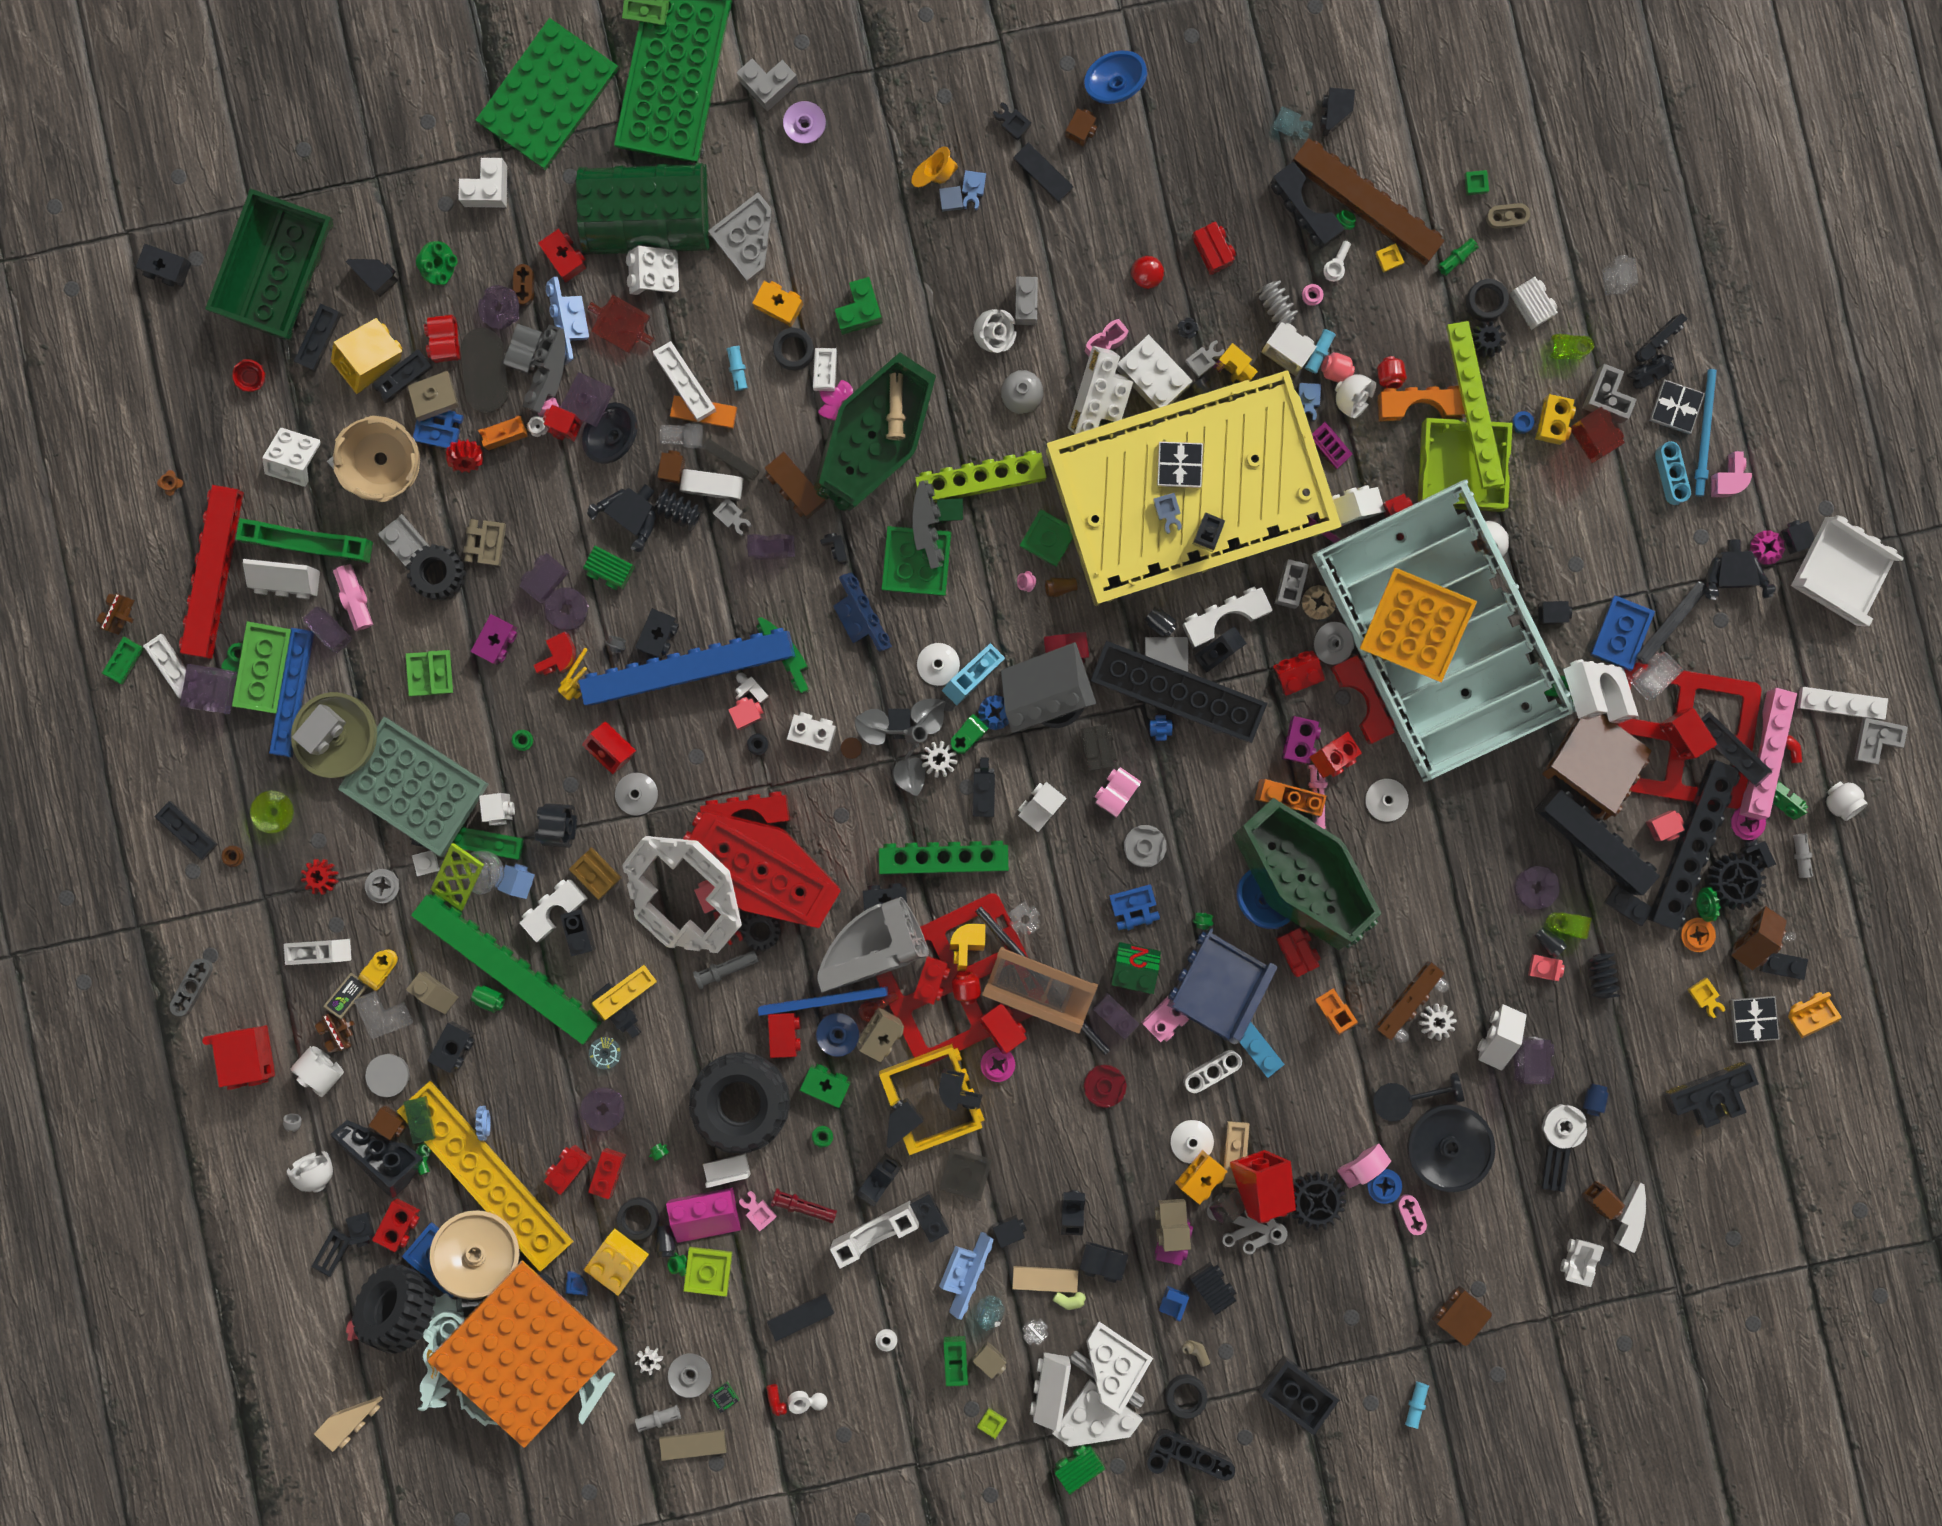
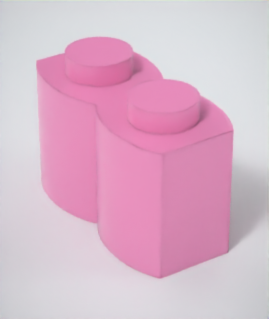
(1111, 338)
(1117, 792)

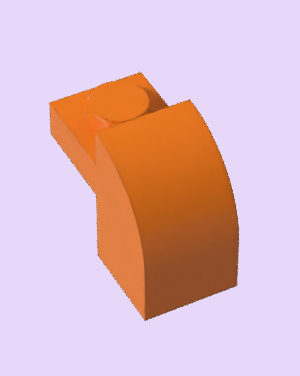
(1336, 1012)

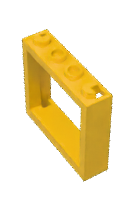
(955, 1057)

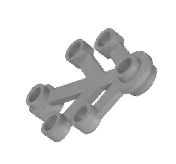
(1251, 1226)

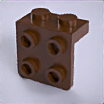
(1462, 1316)

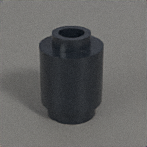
(1161, 622)

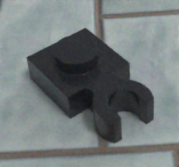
(1014, 122)

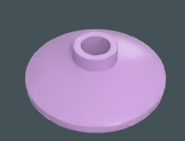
(804, 112)

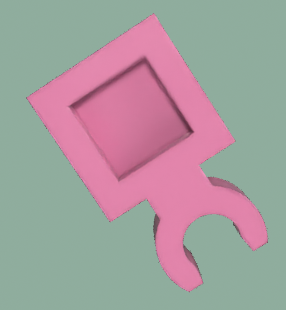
(759, 1213)

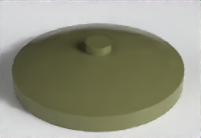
(347, 751)

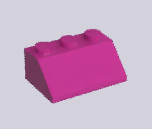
(703, 1215)

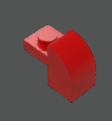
(562, 653)

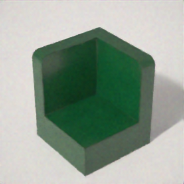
(950, 510)

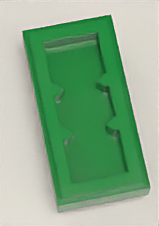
(122, 660)

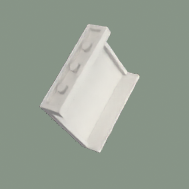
(1845, 569)

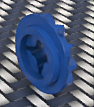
(985, 710)
(1391, 1193)

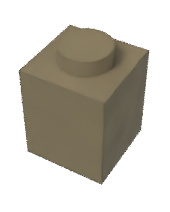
(990, 1360)

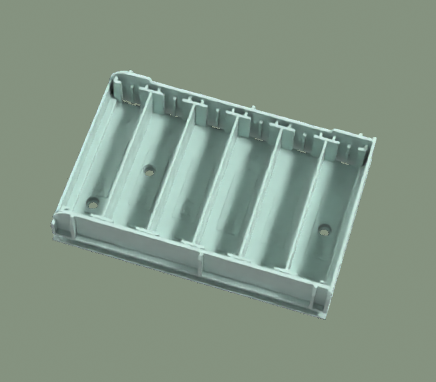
(1490, 652)

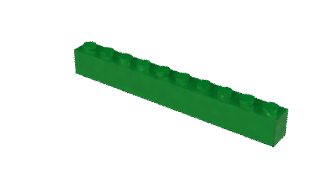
(507, 969)

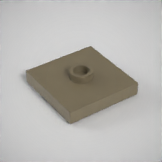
(433, 396)

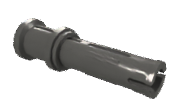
(716, 972)

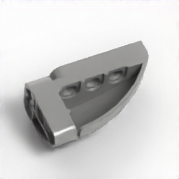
(872, 945)

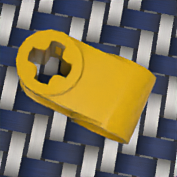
(376, 971)

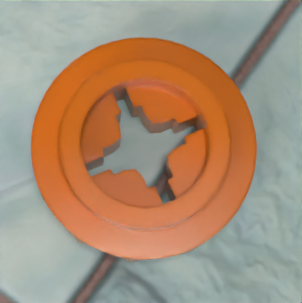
(1705, 941)

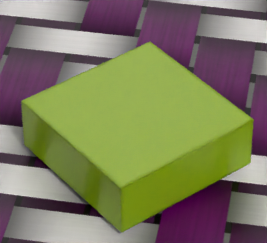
(991, 1423)

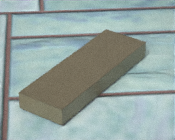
(693, 1445)

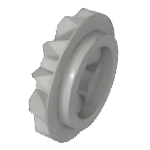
(374, 892)

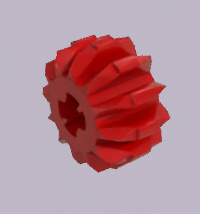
(464, 456)
(325, 871)

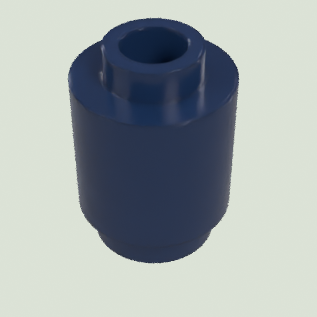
(1596, 1099)

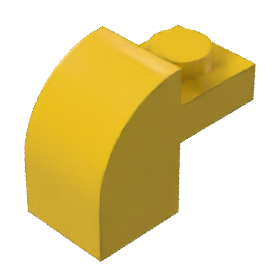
(964, 939)

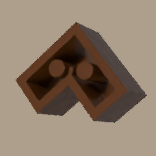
(1761, 939)

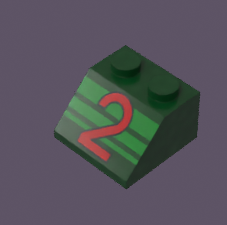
(1136, 968)

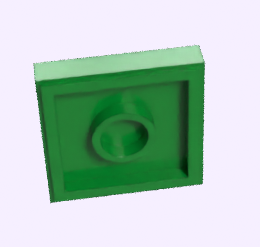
(1047, 538)

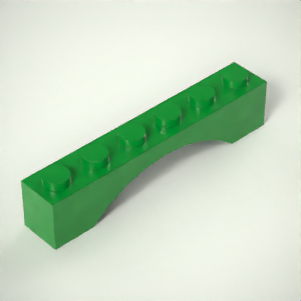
(304, 541)

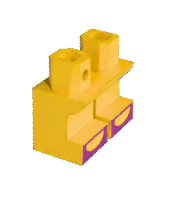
(1237, 364)

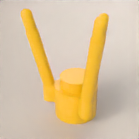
(569, 686)

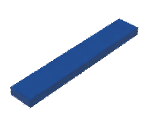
(291, 690)
(823, 1000)

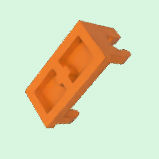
(503, 433)

